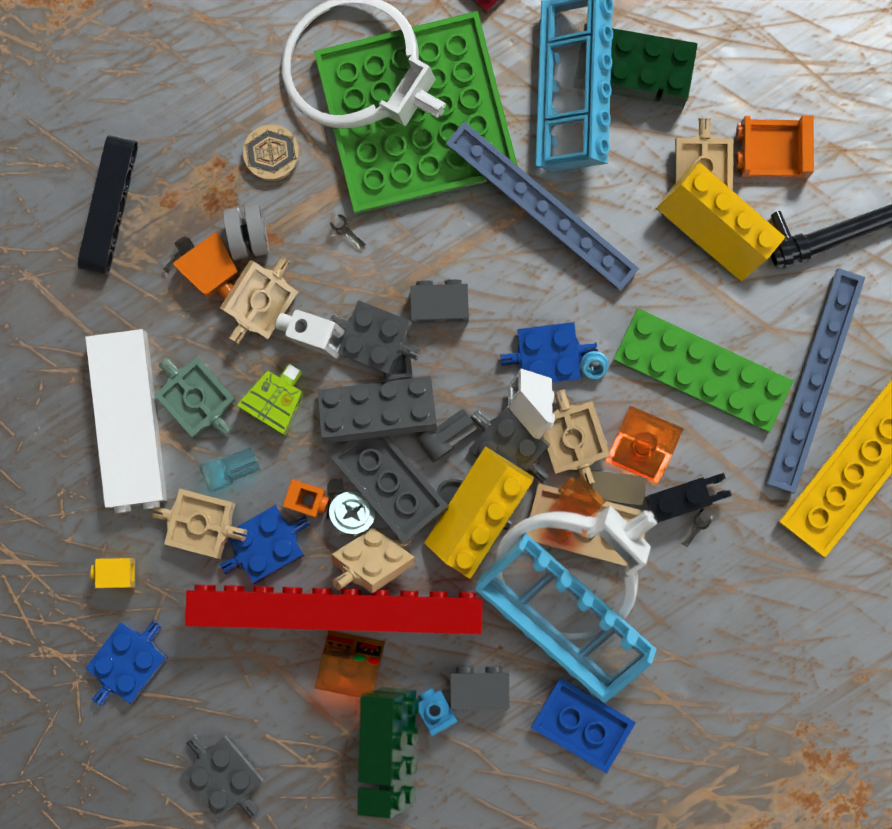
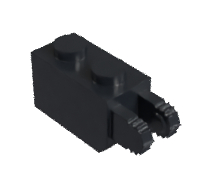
(684, 498)

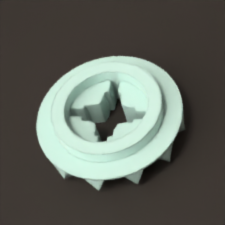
(352, 501)

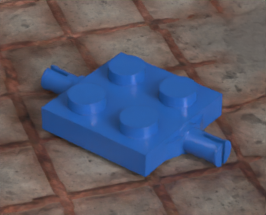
(549, 351)
(268, 545)
(126, 662)

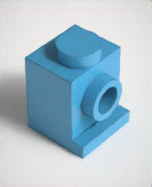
(444, 719)

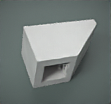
(531, 401)

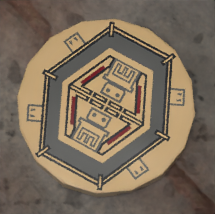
(271, 152)

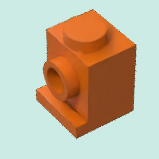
(297, 491)

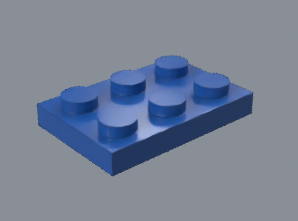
(583, 725)

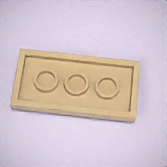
(594, 547)

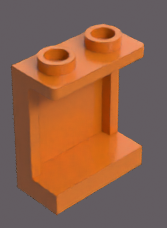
(776, 148)

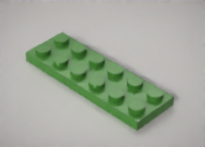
(703, 370)

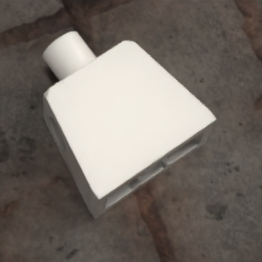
(312, 332)

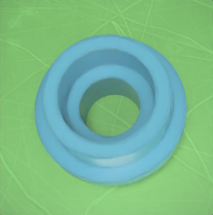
(594, 372)

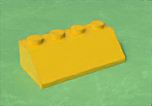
(720, 221)
(478, 512)

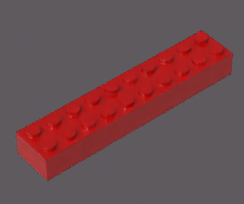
(333, 611)

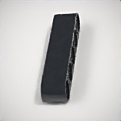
(107, 204)

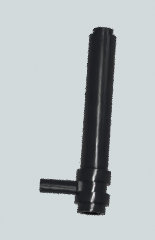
(802, 247)

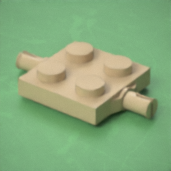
(707, 149)
(258, 299)
(575, 438)
(199, 523)
(371, 561)

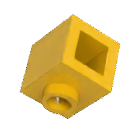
(113, 573)

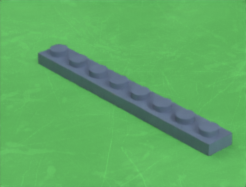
(542, 206)
(815, 381)

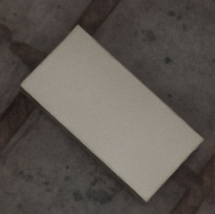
(620, 487)

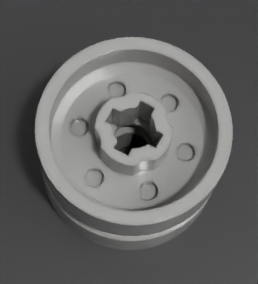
(246, 231)

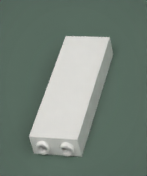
(126, 420)

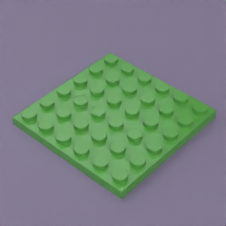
(410, 162)

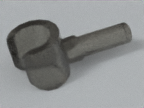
(345, 230)
(183, 245)
(334, 488)
(698, 525)

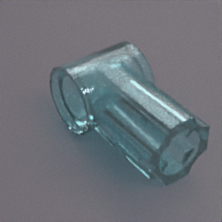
(223, 471)

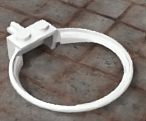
(404, 101)
(611, 526)

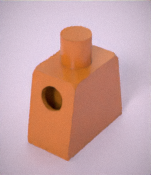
(209, 267)

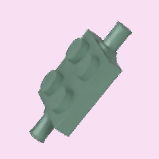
(195, 397)

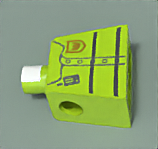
(274, 399)

